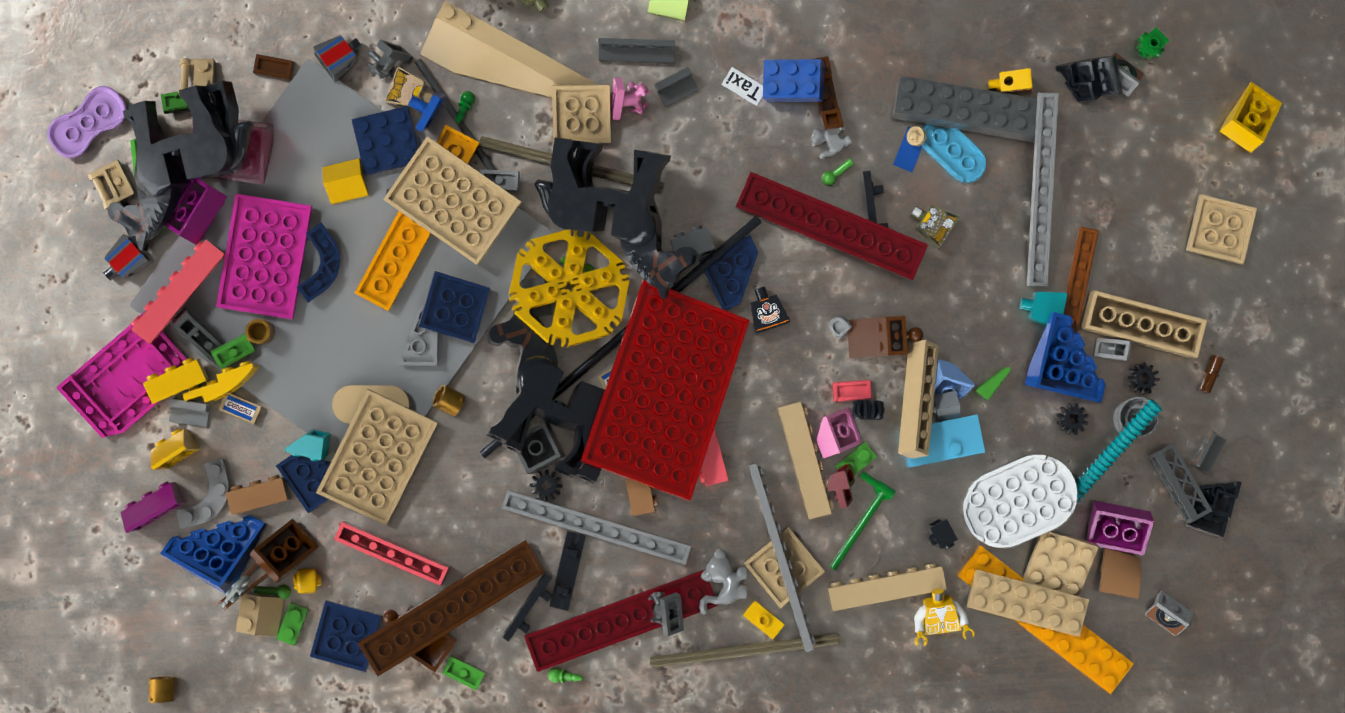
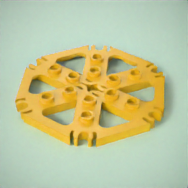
(566, 300)

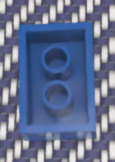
(794, 80)

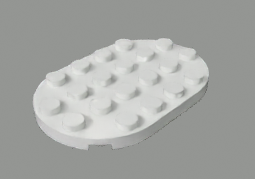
(1020, 501)

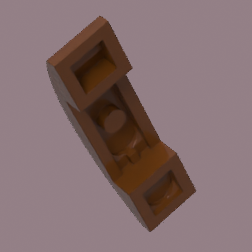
(829, 109)

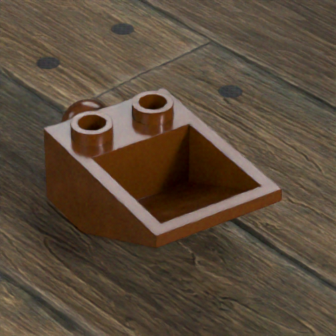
(876, 337)
(433, 654)

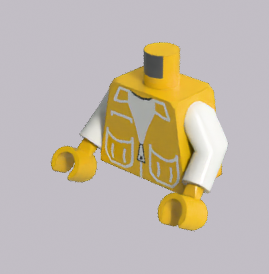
(940, 616)

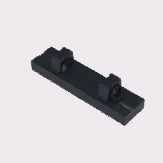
(870, 191)
(567, 570)
(538, 591)

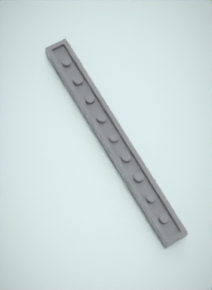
(1042, 189)
(596, 527)
(784, 564)

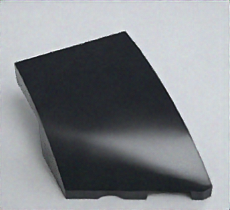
(1092, 77)
(1221, 500)

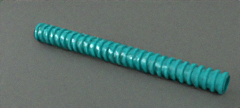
(1117, 447)

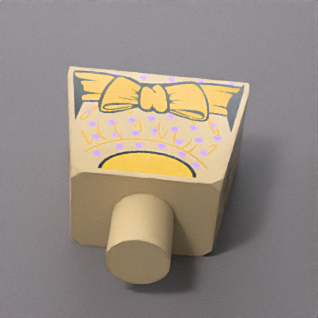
(404, 87)

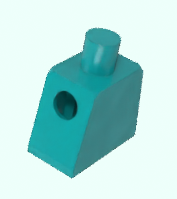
(1043, 305)

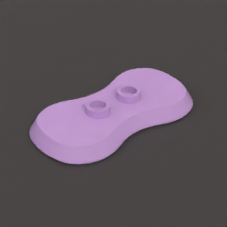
(74, 131)

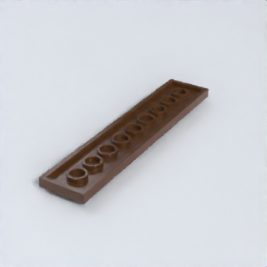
(450, 607)

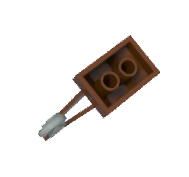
(276, 556)

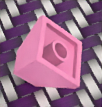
(837, 433)

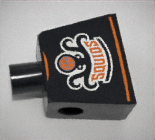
(767, 312)

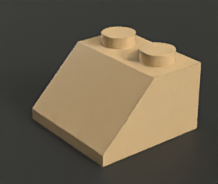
(260, 614)

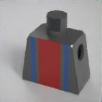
(337, 56)
(125, 259)

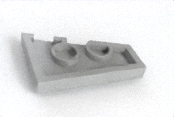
(421, 346)

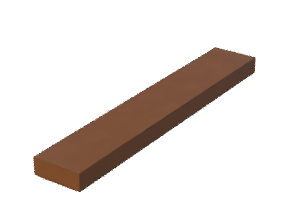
(1080, 274)

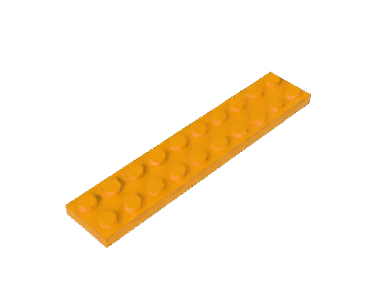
(406, 238)
(1086, 653)

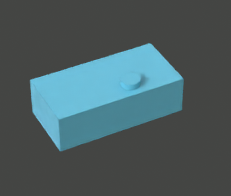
(952, 440)

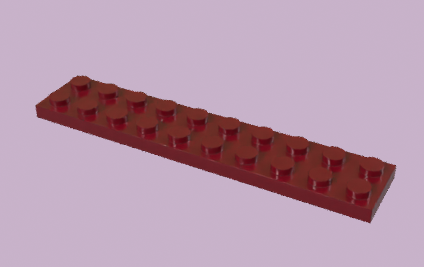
(832, 226)
(611, 623)

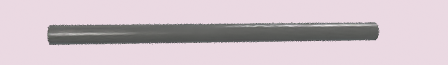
(452, 111)

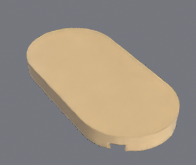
(349, 398)

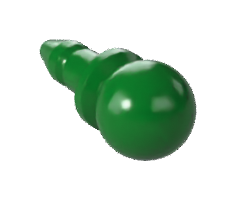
(466, 100)

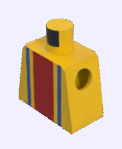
(1020, 78)

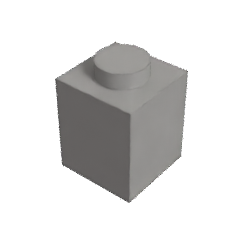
(946, 406)

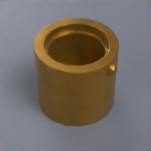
(259, 331)
(448, 400)
(161, 689)

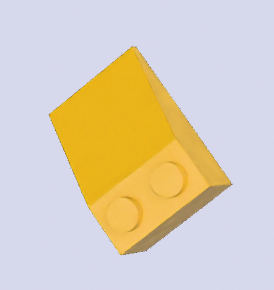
(1251, 117)
(173, 450)

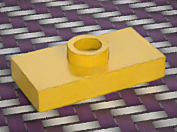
(763, 619)

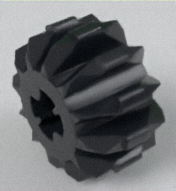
(1145, 372)
(868, 409)
(1079, 419)
(541, 480)

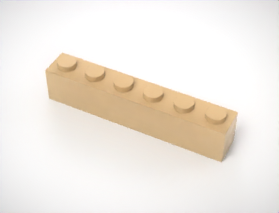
(918, 399)
(804, 460)
(886, 588)

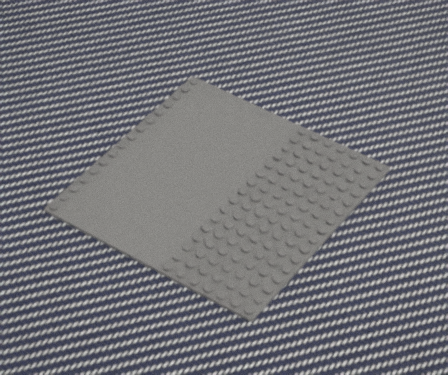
(338, 334)

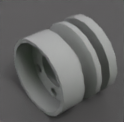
(1129, 408)

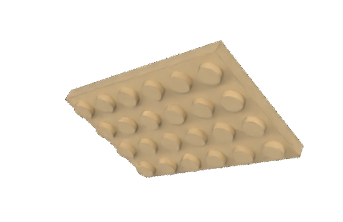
(452, 200)
(377, 457)

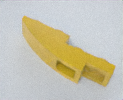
(227, 383)

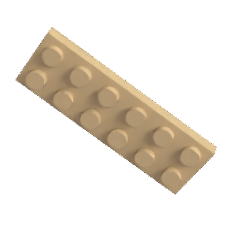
(1027, 603)

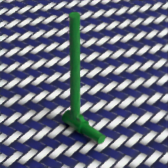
(883, 492)

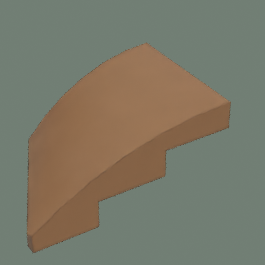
(1120, 573)

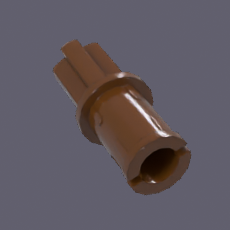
(1211, 373)

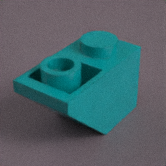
(312, 445)

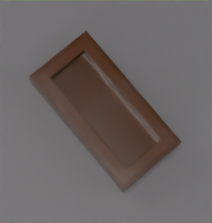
(273, 67)

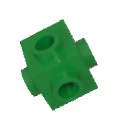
(1152, 44)

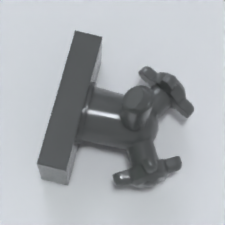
(385, 65)
(668, 612)

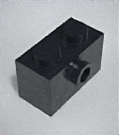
(941, 534)

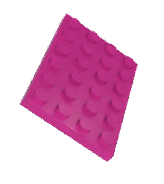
(264, 256)

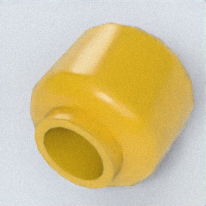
(306, 581)

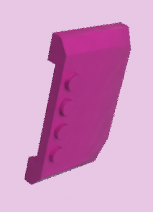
(110, 384)

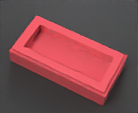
(852, 390)

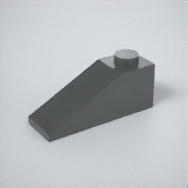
(196, 333)

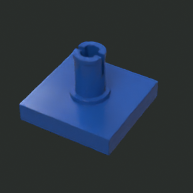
(427, 109)

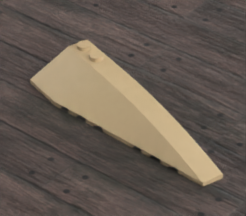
(486, 53)

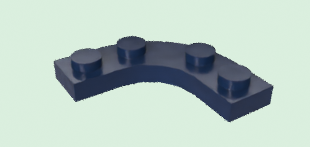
(328, 265)

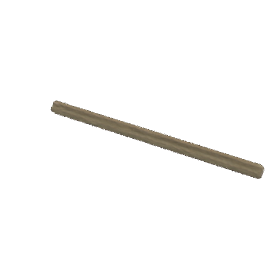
(545, 157)
(738, 651)

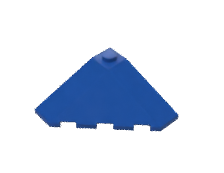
(1062, 363)
(216, 554)

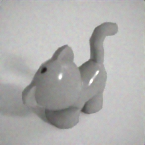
(721, 571)

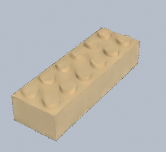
(1143, 324)

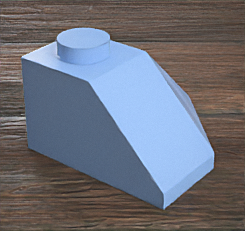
(950, 379)

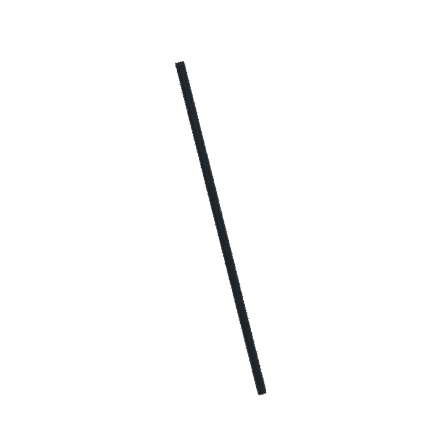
(616, 340)

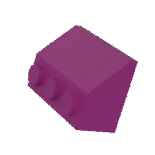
(197, 210)
(152, 507)
(1119, 527)

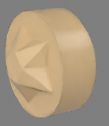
(916, 136)

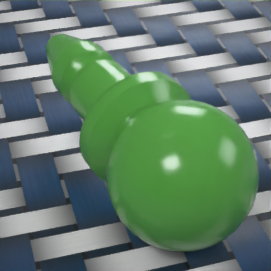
(557, 675)

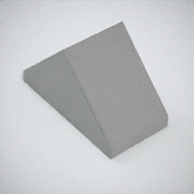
(1113, 349)

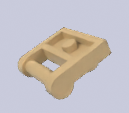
(203, 72)
(117, 182)

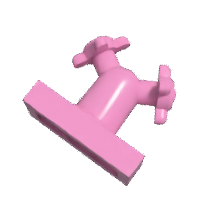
(627, 98)

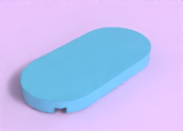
(955, 153)

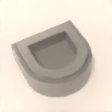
(839, 326)

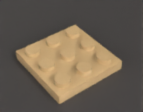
(582, 112)
(1221, 229)
(1060, 562)
(767, 571)

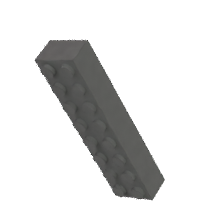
(965, 108)

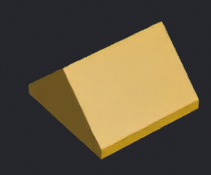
(344, 181)

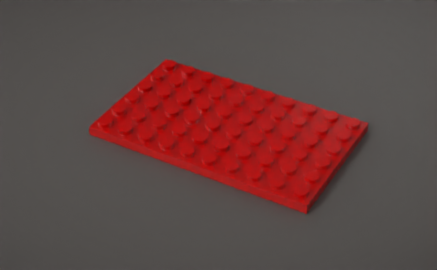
(665, 391)

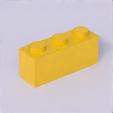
(175, 380)

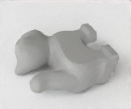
(833, 139)

